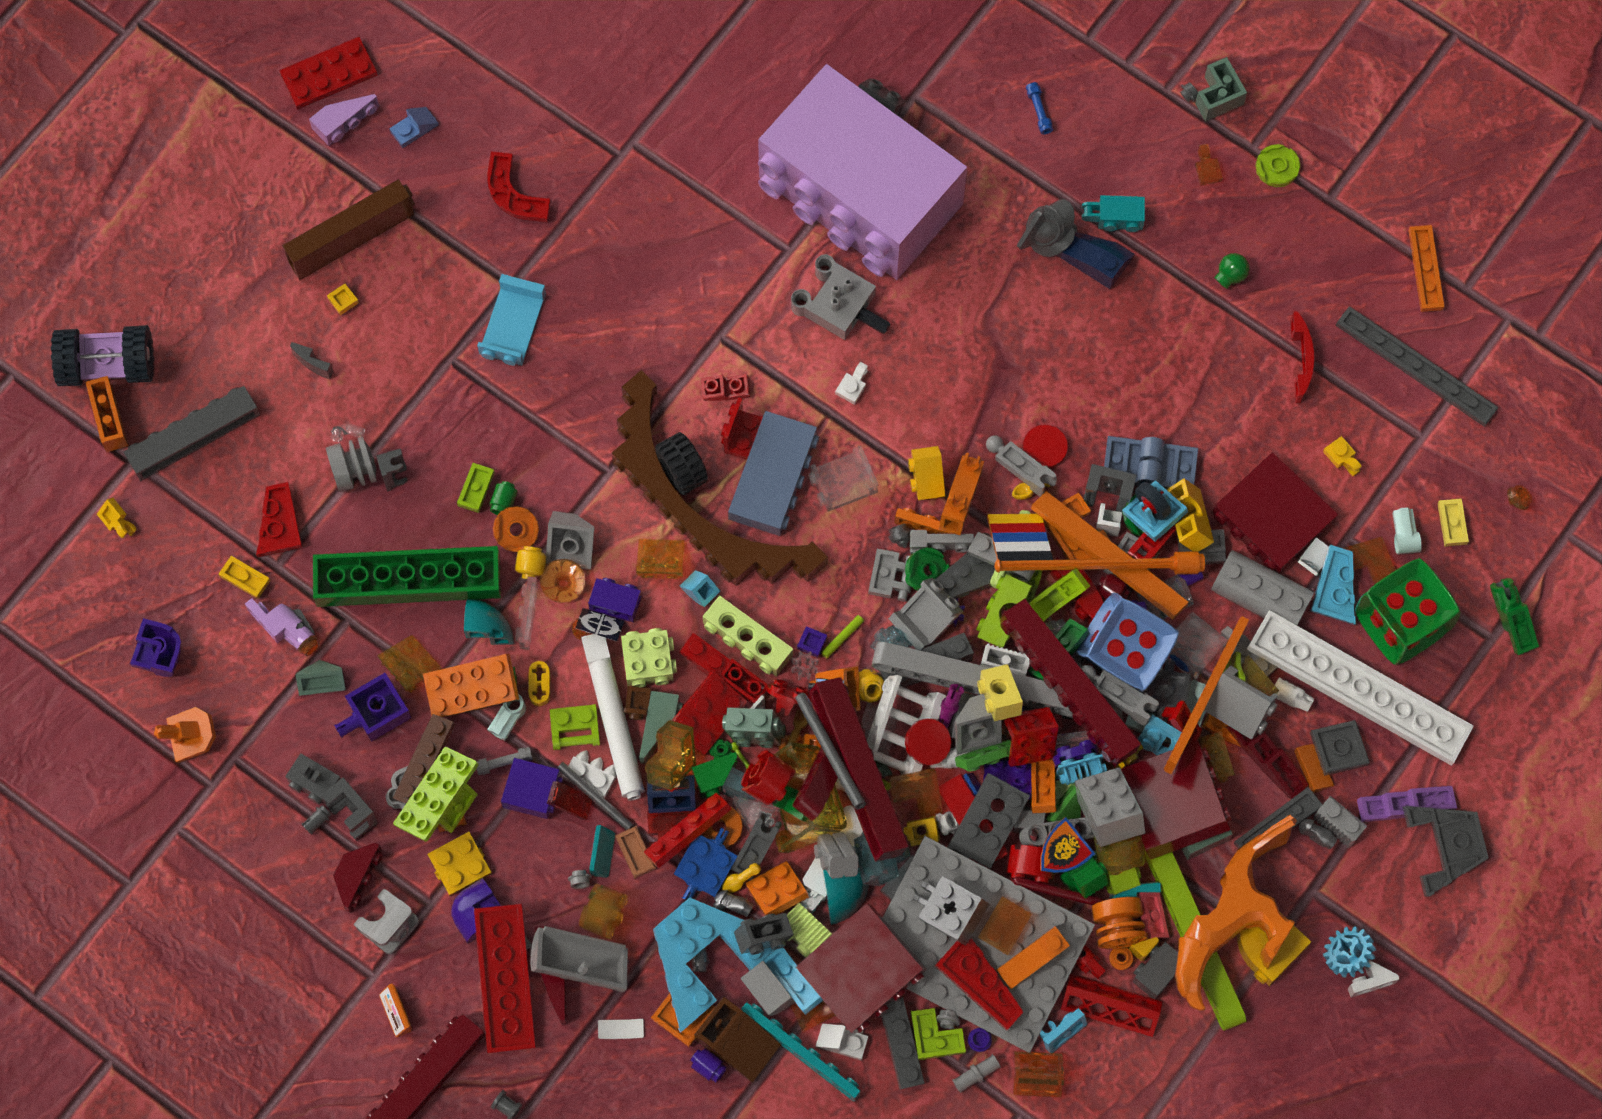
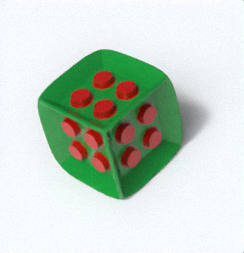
(1407, 611)

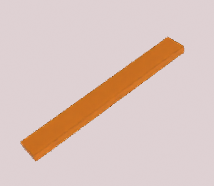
(1102, 548)
(1205, 696)

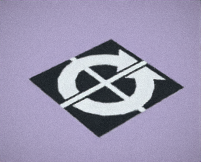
(599, 624)

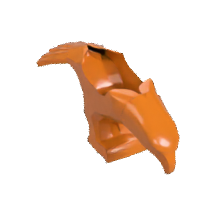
(1237, 910)

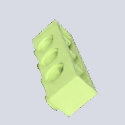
(724, 611)

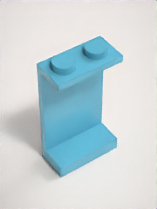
(512, 320)

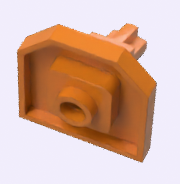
(190, 733)

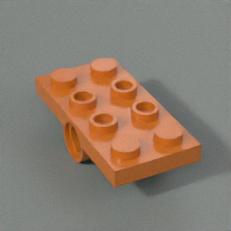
(471, 686)

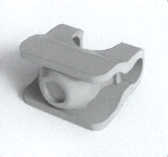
(393, 927)

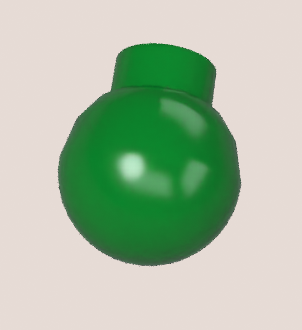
(1232, 270)

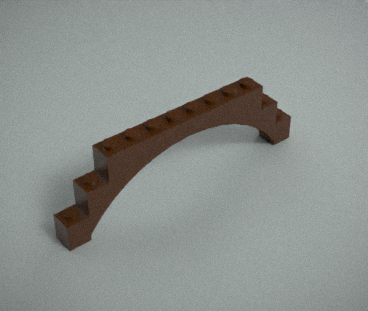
(728, 552)

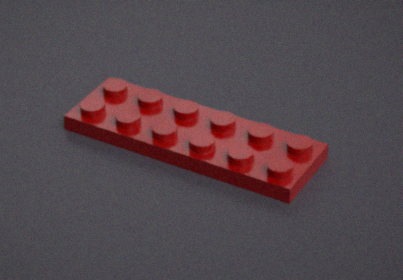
(504, 978)

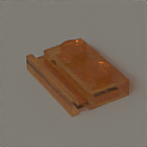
(1004, 925)

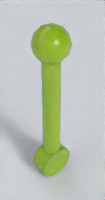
(735, 747)

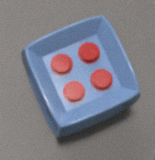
(1128, 642)

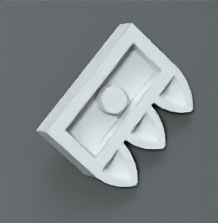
(593, 773)

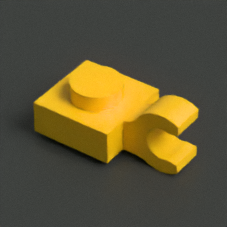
(1341, 454)
(113, 517)

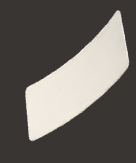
(620, 1029)

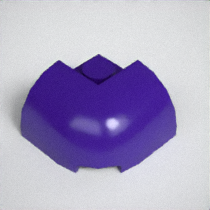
(156, 648)
(462, 910)

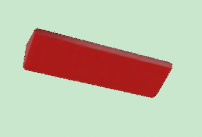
(959, 798)

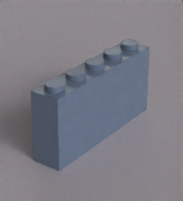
(773, 473)

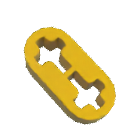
(544, 683)

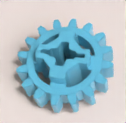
(1360, 947)

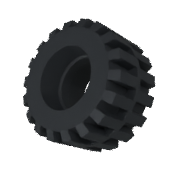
(681, 463)

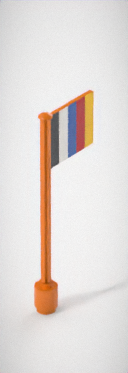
(1023, 545)

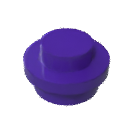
(979, 1040)

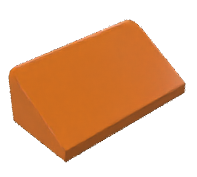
(1312, 769)

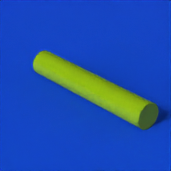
(842, 636)

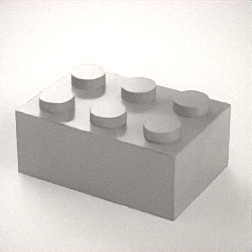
(1110, 807)

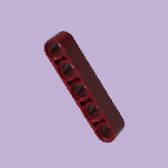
(816, 787)

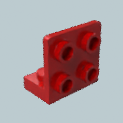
(740, 431)
(1032, 736)

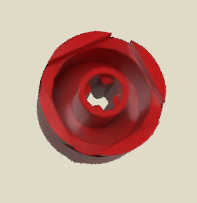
(767, 778)
(1026, 864)

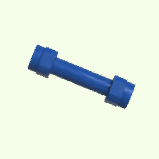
(1034, 93)

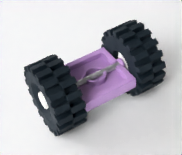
(98, 355)

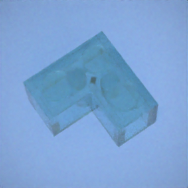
(876, 872)

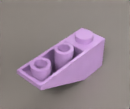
(340, 117)

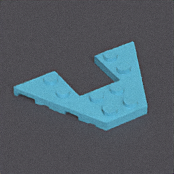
(681, 939)

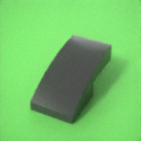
(307, 358)

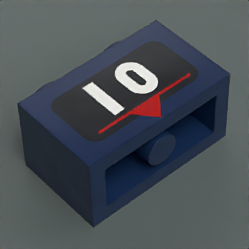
(676, 800)

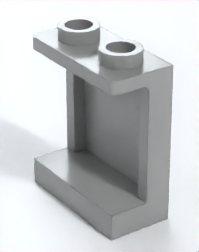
(926, 614)
(1240, 704)

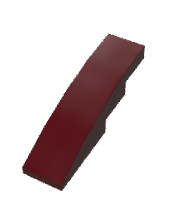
(1272, 762)
(557, 993)

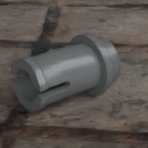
(316, 819)

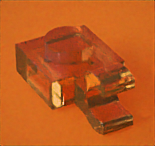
(1207, 169)

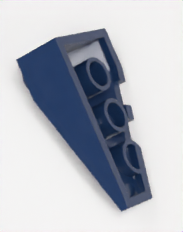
(1097, 258)

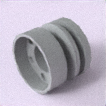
(351, 464)

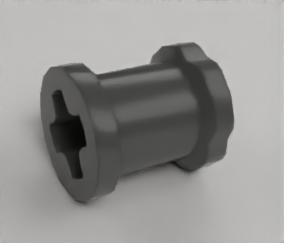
(506, 1105)

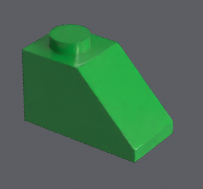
(713, 774)

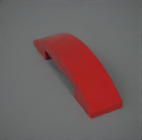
(1301, 333)

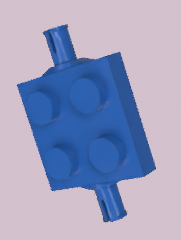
(705, 865)

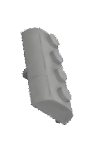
(1261, 589)
(580, 958)

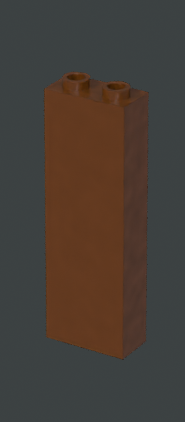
(349, 229)

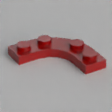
(507, 197)

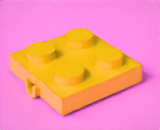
(459, 863)

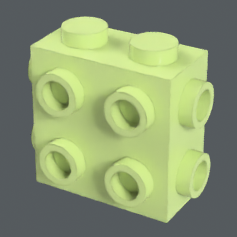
(648, 657)

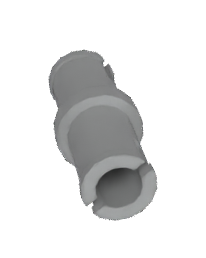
(976, 1073)

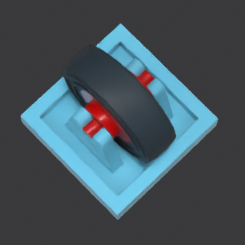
(1154, 510)

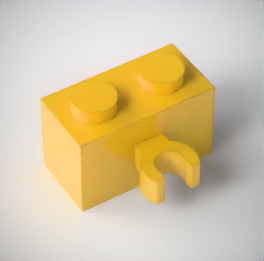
(927, 472)

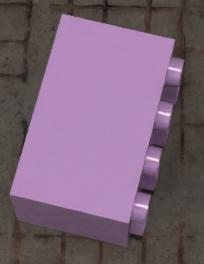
(860, 173)

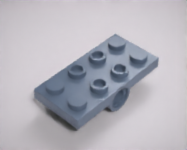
(1151, 460)

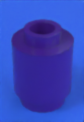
(708, 1065)

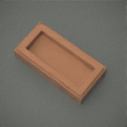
(633, 852)

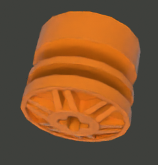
(1119, 917)

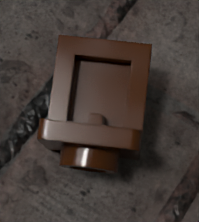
(637, 702)

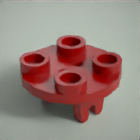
(785, 695)

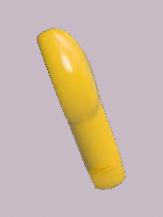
(1023, 491)
(735, 881)

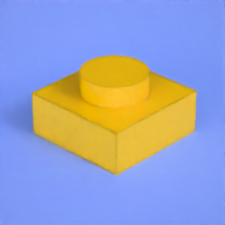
(342, 299)

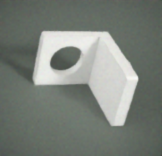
(1314, 556)

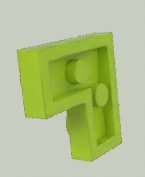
(931, 1042)

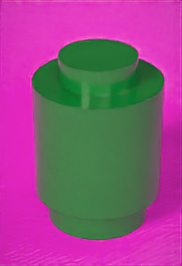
(503, 497)

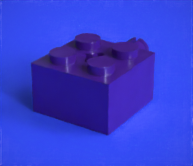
(364, 715)

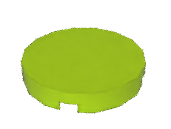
(1277, 165)

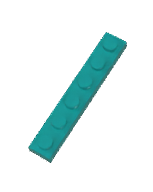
(808, 1057)

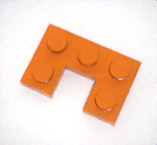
(1068, 547)

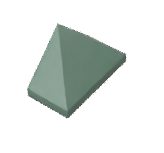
(320, 678)

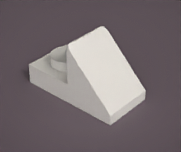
(1378, 978)
(841, 1041)

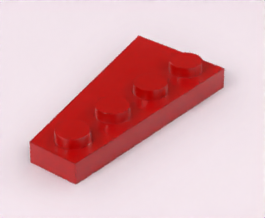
(980, 982)

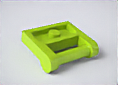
(573, 720)

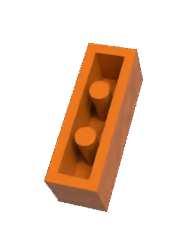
(106, 414)

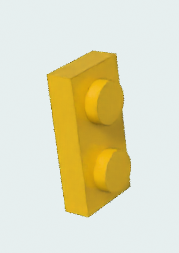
(244, 577)

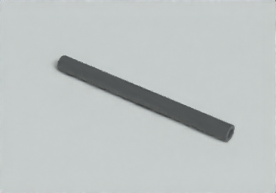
(830, 751)

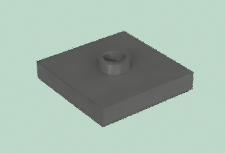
(1339, 747)

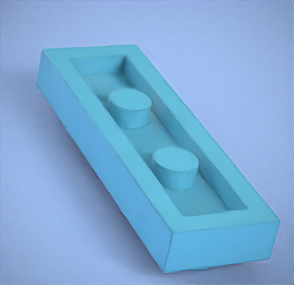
(792, 980)

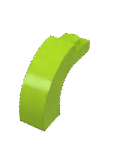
(1059, 594)

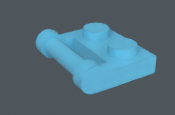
(1155, 734)

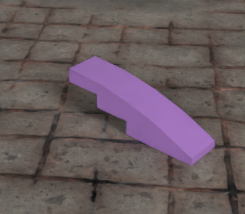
(1390, 804)

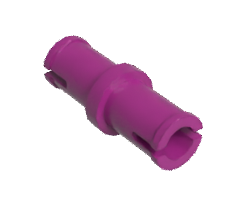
(950, 704)

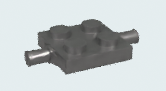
(1169, 688)

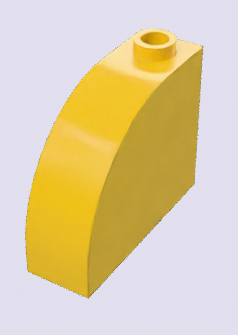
(1253, 940)

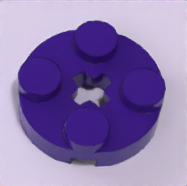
(1076, 753)

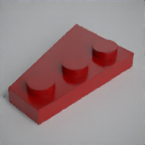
(279, 523)

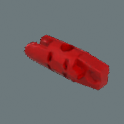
(1090, 963)

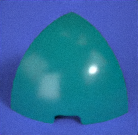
(486, 621)
(844, 896)

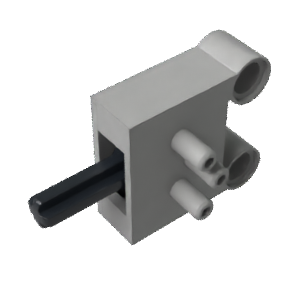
(839, 301)

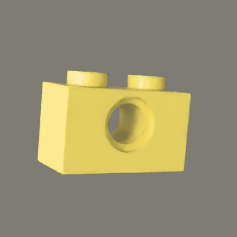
(996, 681)

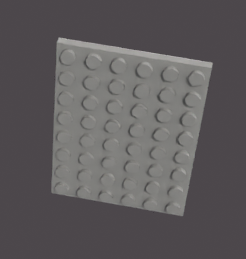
(1035, 993)

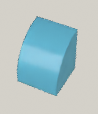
(700, 588)

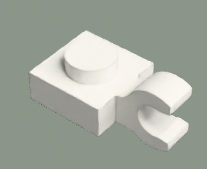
(852, 386)

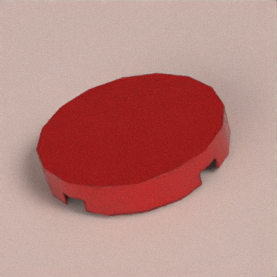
(1046, 445)
(928, 742)

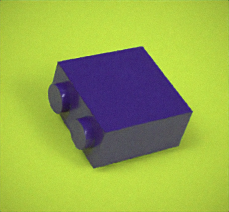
(529, 788)

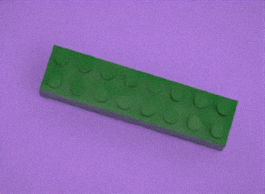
(406, 576)

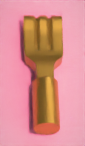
(799, 724)

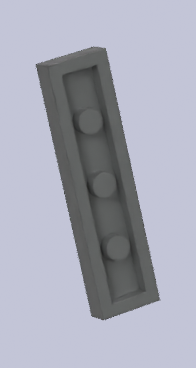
(1299, 807)
(902, 1045)

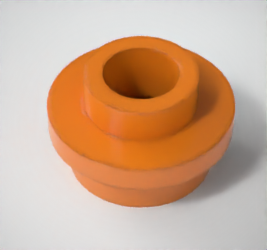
(1115, 963)

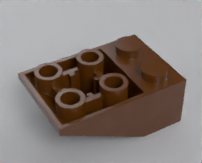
(737, 1040)

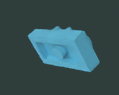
(1070, 1025)

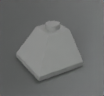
(570, 539)
(976, 727)

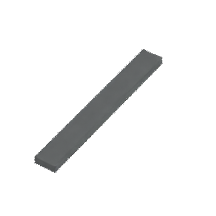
(1416, 366)

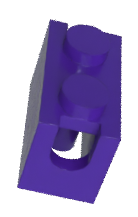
(615, 599)

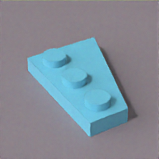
(1335, 586)

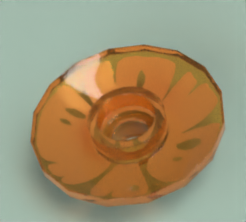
(562, 570)

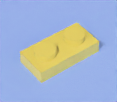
(1453, 522)

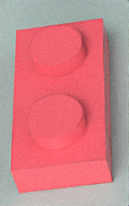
(1153, 915)

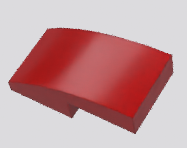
(725, 388)

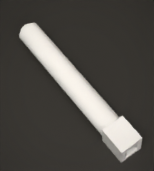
(613, 716)

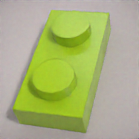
(475, 487)

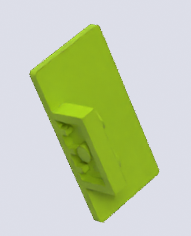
(440, 796)

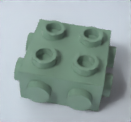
(754, 727)

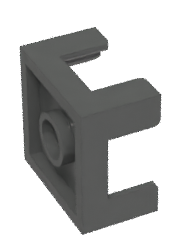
(1111, 482)
(343, 795)

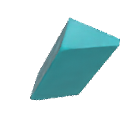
(602, 852)

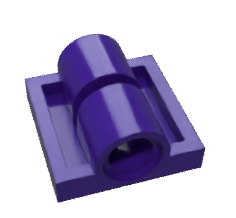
(1015, 776)

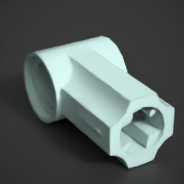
(1406, 539)
(506, 719)

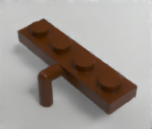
(430, 746)

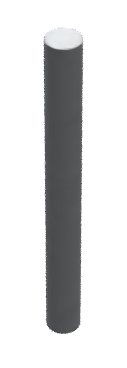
(595, 796)

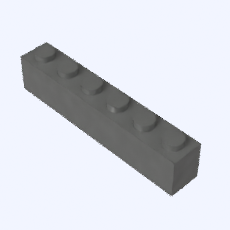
(191, 432)

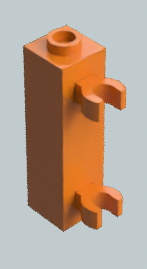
(961, 494)

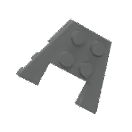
(1457, 841)

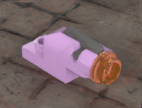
(285, 624)

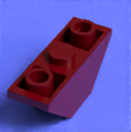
(355, 873)

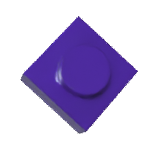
(812, 641)

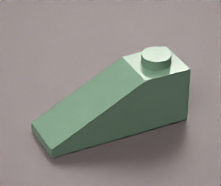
(660, 710)

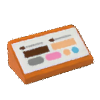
(395, 1011)

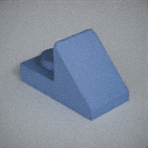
(414, 126)

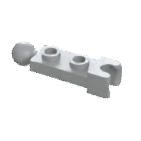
(1021, 465)
(960, 543)
(1122, 695)

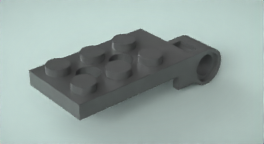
(986, 846)

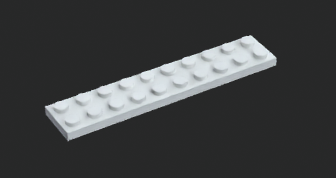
(1360, 687)

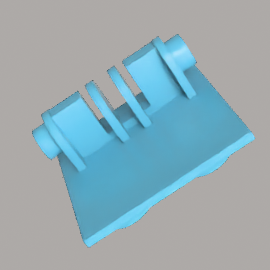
(1069, 769)

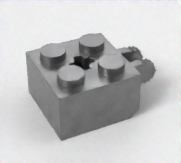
(939, 907)

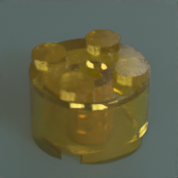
(1121, 854)
(603, 911)

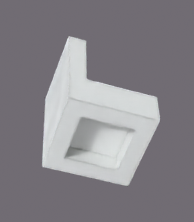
(1108, 521)

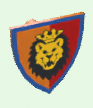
(1064, 849)

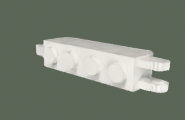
(813, 879)

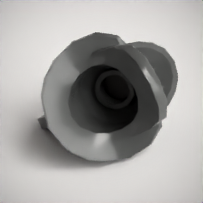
(1050, 229)

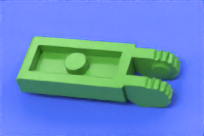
(989, 755)

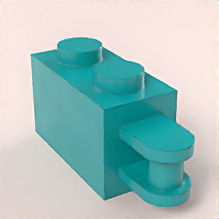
(1116, 213)

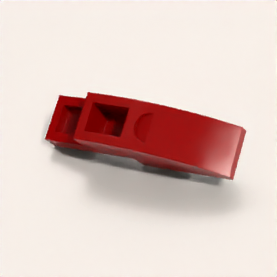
(1088, 601)
(733, 673)

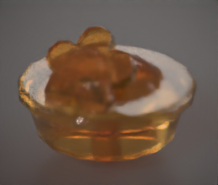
(1519, 497)

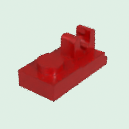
(1178, 718)

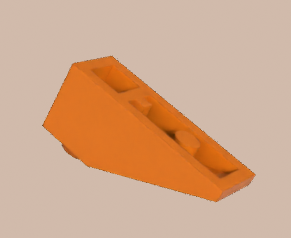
(1033, 957)

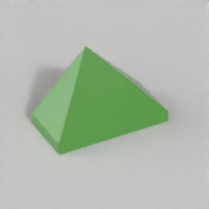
(1066, 806)

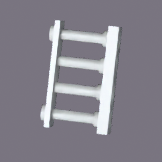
(931, 710)

